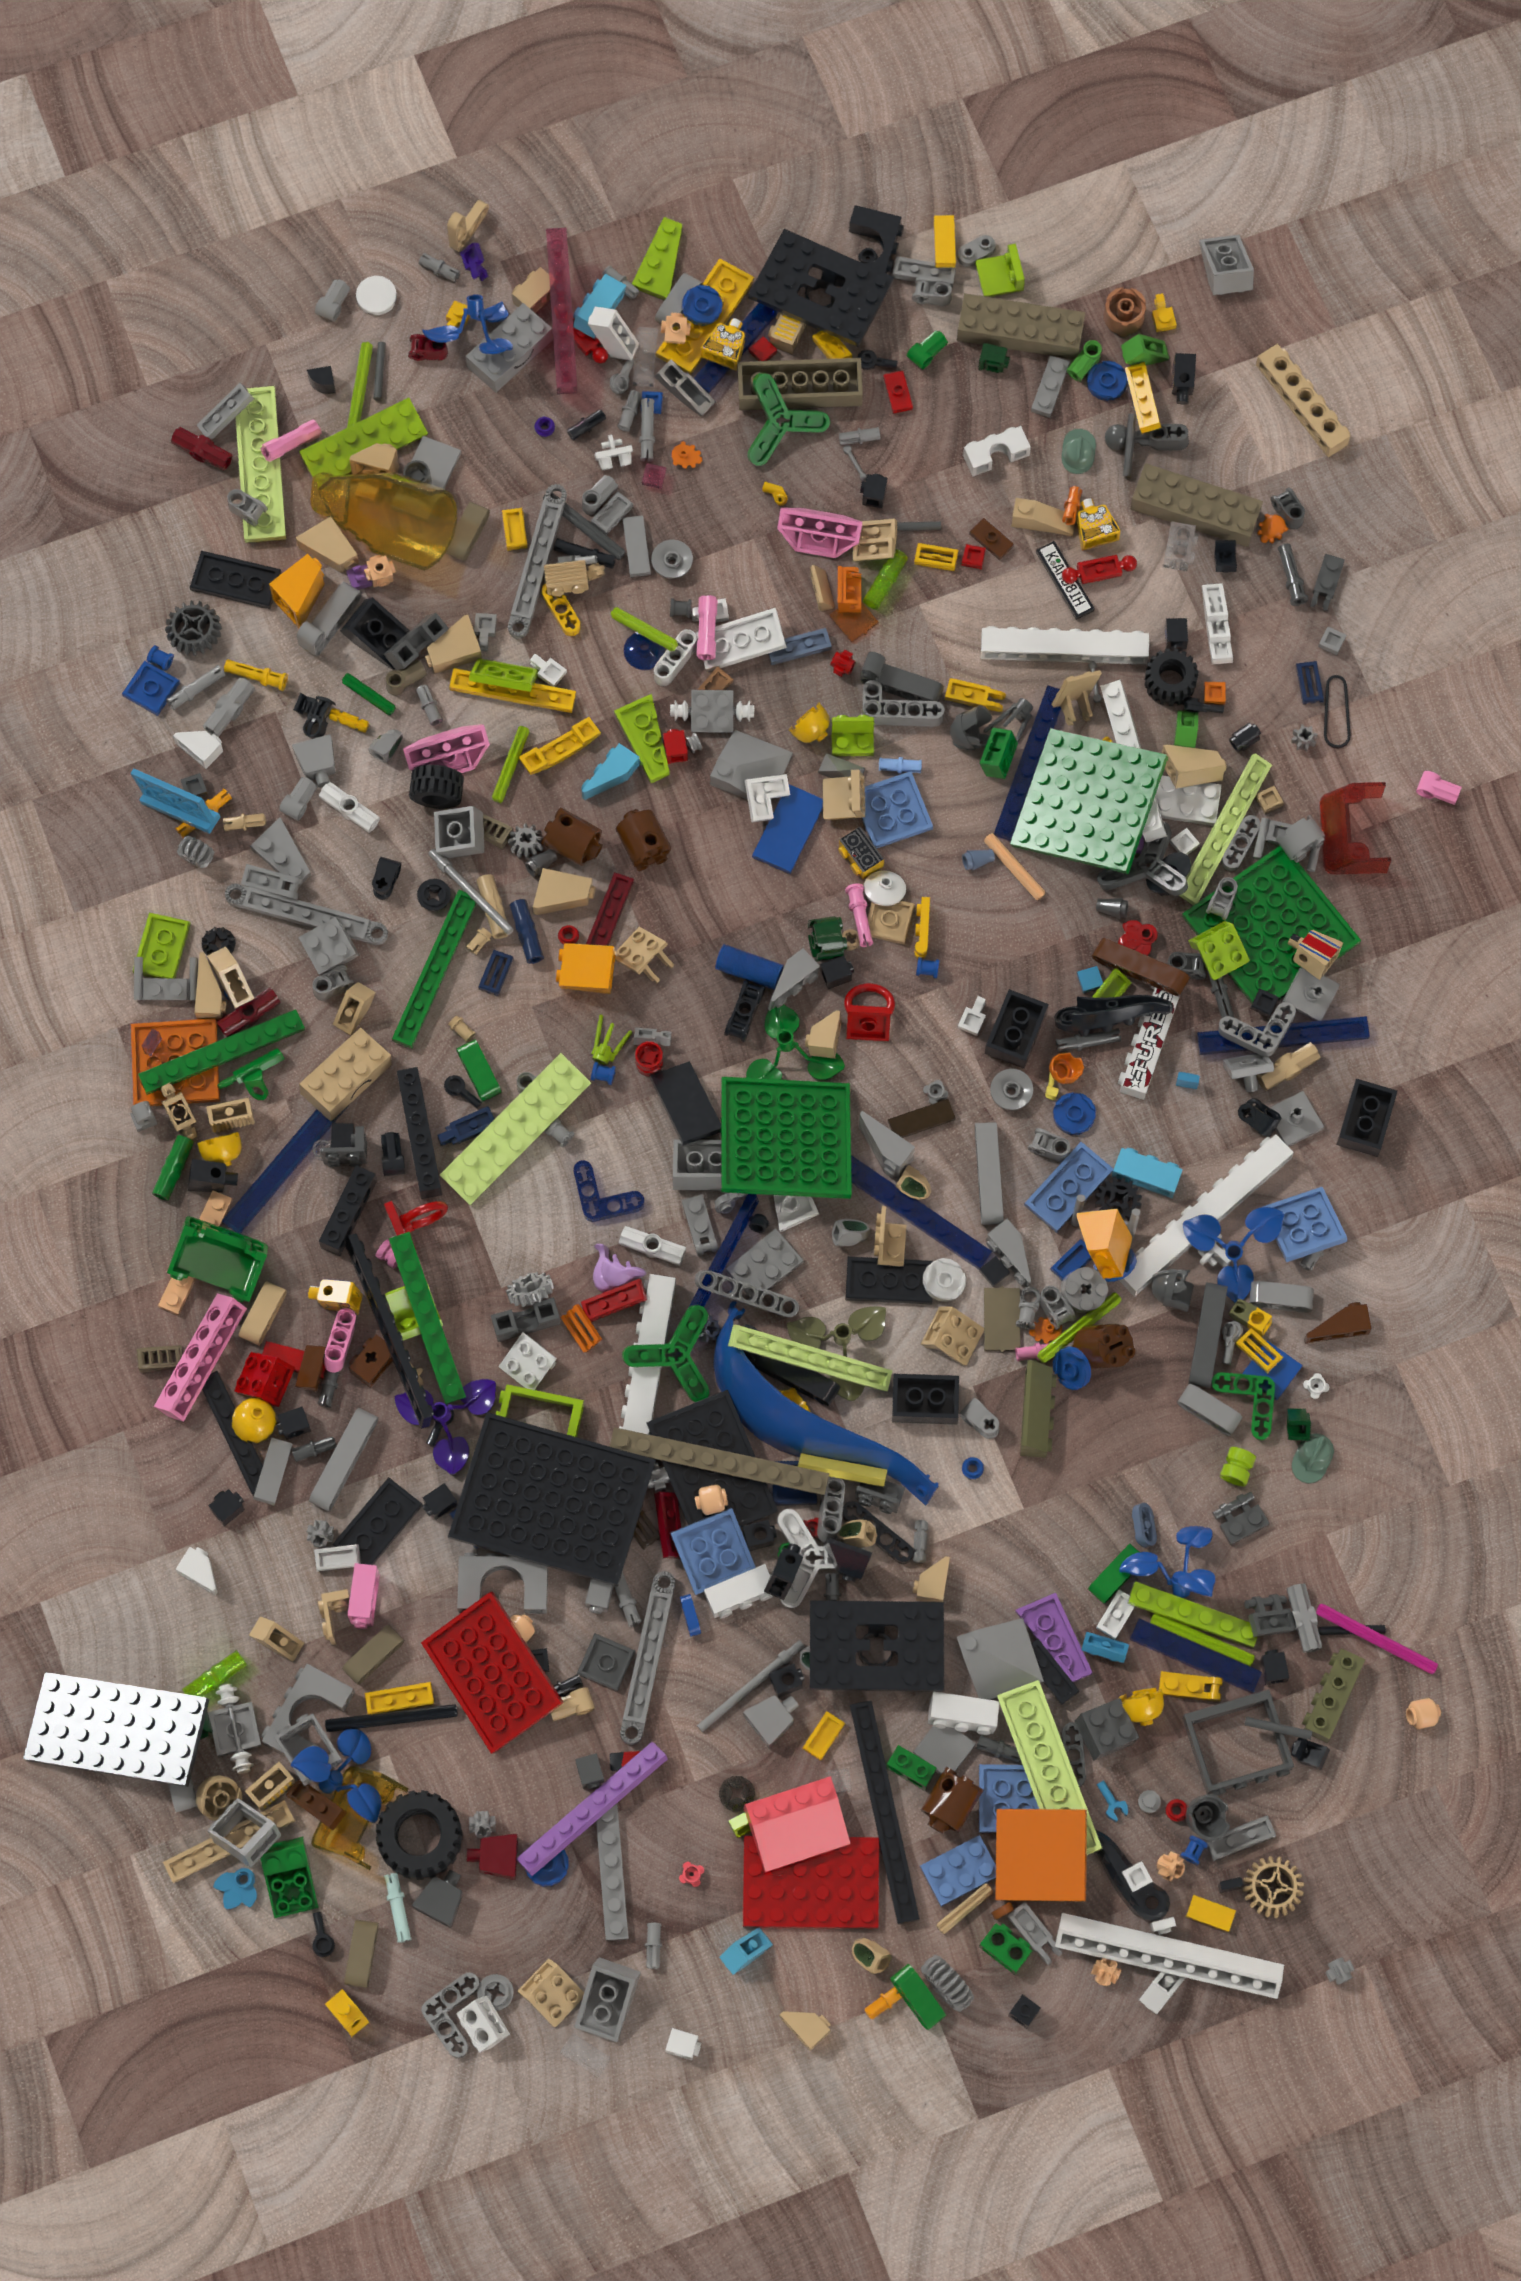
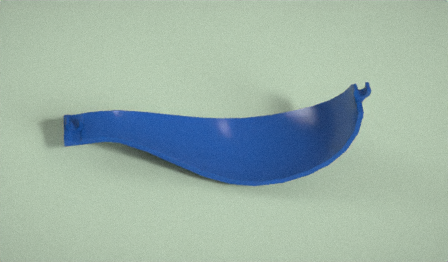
(796, 1430)

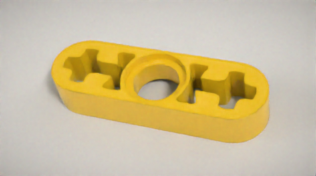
(561, 617)

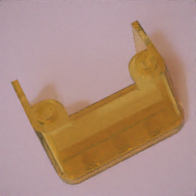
(345, 1839)

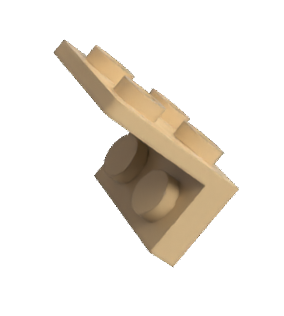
(844, 797)
(889, 1241)
(953, 1334)
(332, 1601)
(551, 1992)

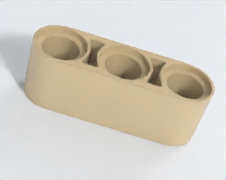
(262, 1313)

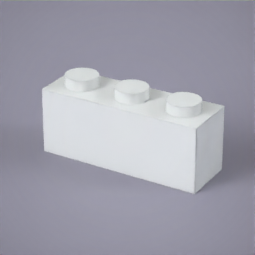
(613, 333)
(738, 1592)
(963, 1713)

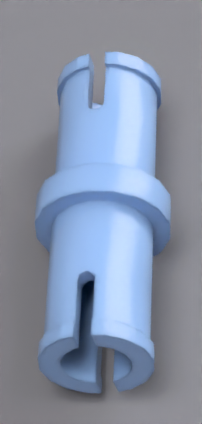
(900, 765)

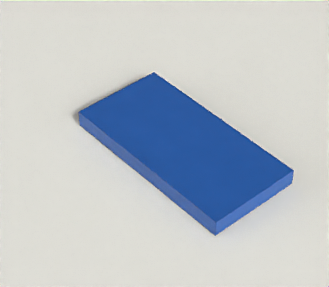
(788, 829)

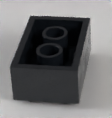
(1016, 1028)
(1367, 1117)
(925, 1399)

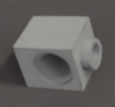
(598, 1596)

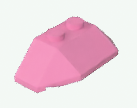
(818, 531)
(454, 748)

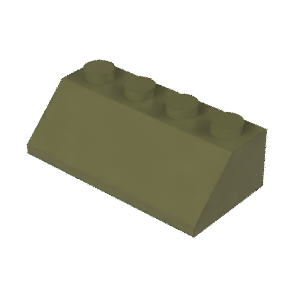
(1036, 1410)

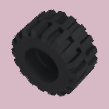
(1176, 662)
(436, 786)

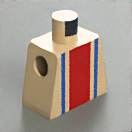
(1315, 952)

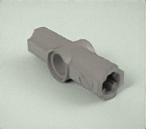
(229, 707)
(1304, 1618)

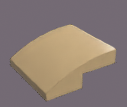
(876, 540)

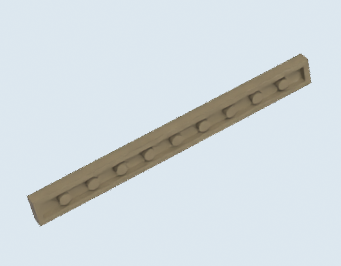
(720, 1461)

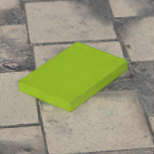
(503, 674)
(163, 945)

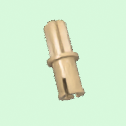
(244, 822)

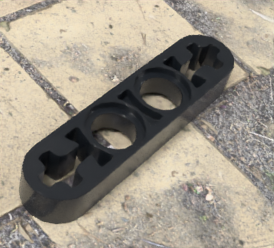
(881, 1529)

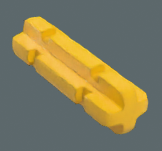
(349, 720)

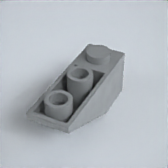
(797, 972)
(1009, 1245)

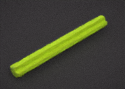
(360, 383)
(1087, 1320)
(1203, 1639)

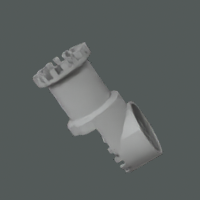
(559, 1132)
(1027, 1309)

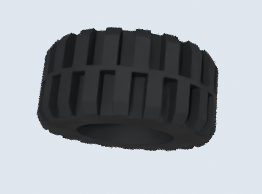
(419, 1804)

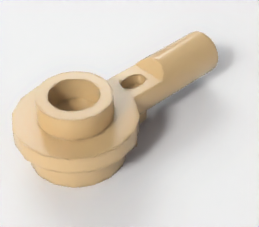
(595, 571)

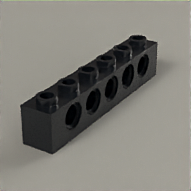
(419, 1133)

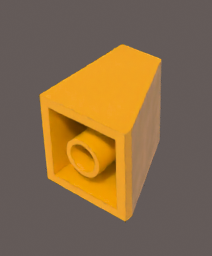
(298, 589)
(586, 967)
(1106, 1240)

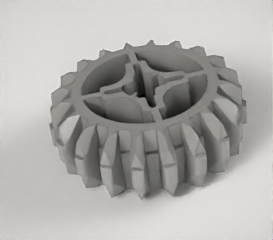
(947, 1983)

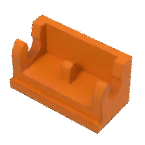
(849, 590)

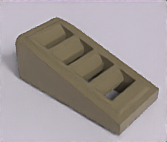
(498, 842)
(150, 1351)

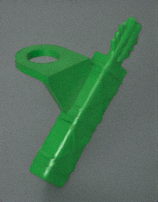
(252, 1073)

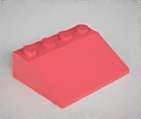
(797, 1824)

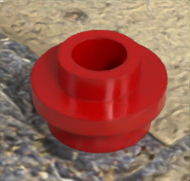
(568, 929)
(1176, 1803)

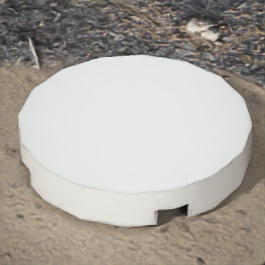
(376, 295)
(944, 1280)

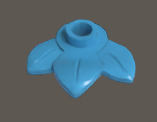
(234, 1891)

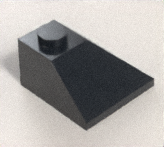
(847, 1559)

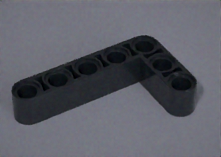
(803, 1380)

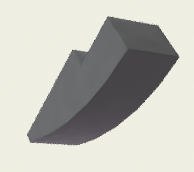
(684, 388)

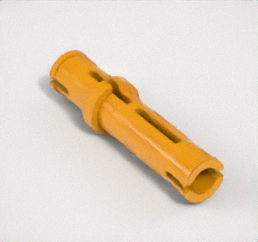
(213, 804)

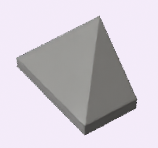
(836, 767)

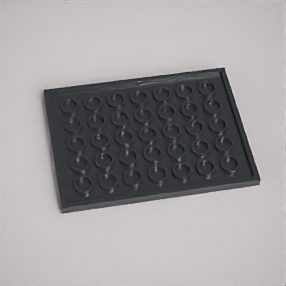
(552, 1499)

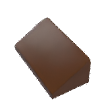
(311, 1368)

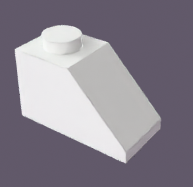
(200, 746)
(198, 1569)
(1160, 1991)

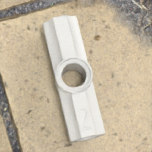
(339, 800)
(639, 1240)

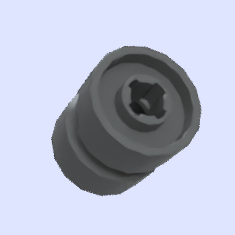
(418, 470)

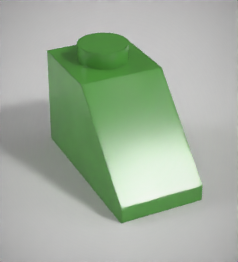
(1144, 349)
(1186, 729)

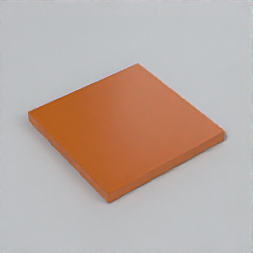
(177, 1040)
(1041, 1854)

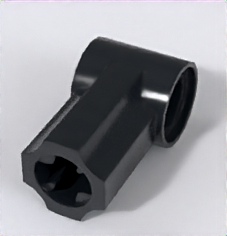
(392, 1157)

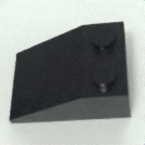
(374, 629)

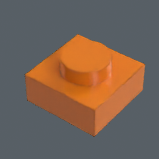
(1215, 693)

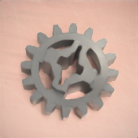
(530, 1289)

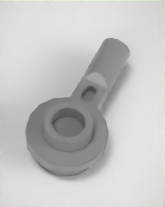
(620, 382)
(588, 559)
(726, 1202)
(1231, 1333)

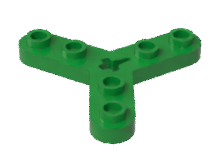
(774, 407)
(684, 1367)

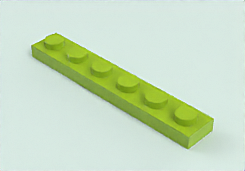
(1192, 1614)

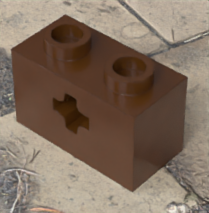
(371, 1371)

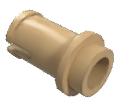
(479, 941)
(461, 1028)

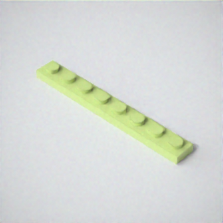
(1225, 827)
(810, 1358)

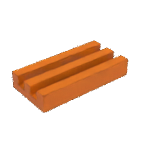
(575, 1333)

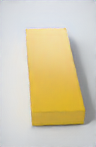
(944, 241)
(399, 1698)

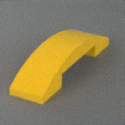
(560, 748)

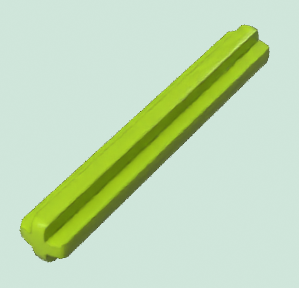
(644, 629)
(510, 764)

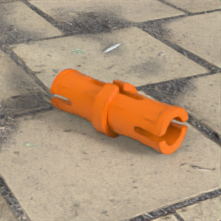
(1072, 505)

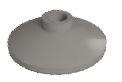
(668, 551)
(1014, 1080)

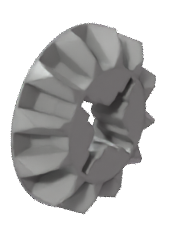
(505, 1988)

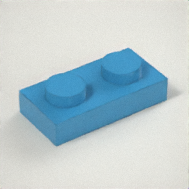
(1105, 1647)

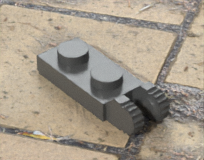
(1327, 579)

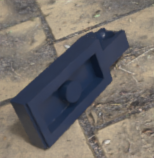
(466, 1127)

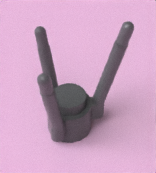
(1020, 711)

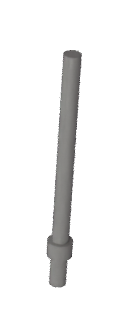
(446, 867)
(783, 1659)

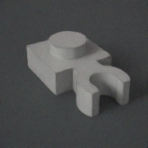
(644, 1034)

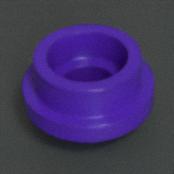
(544, 421)

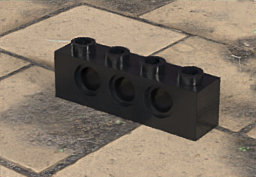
(348, 1210)

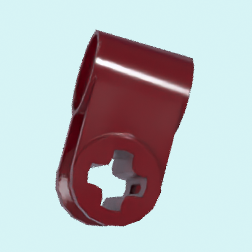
(425, 349)

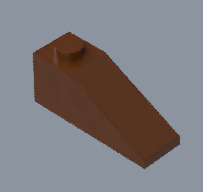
(1346, 1323)

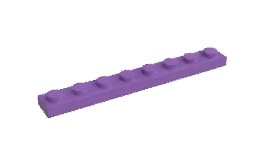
(591, 1808)

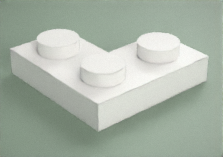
(760, 793)

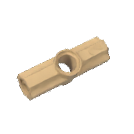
(1289, 1066)

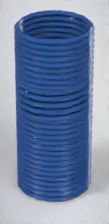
(749, 966)

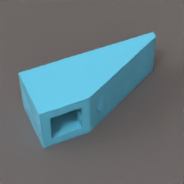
(615, 770)

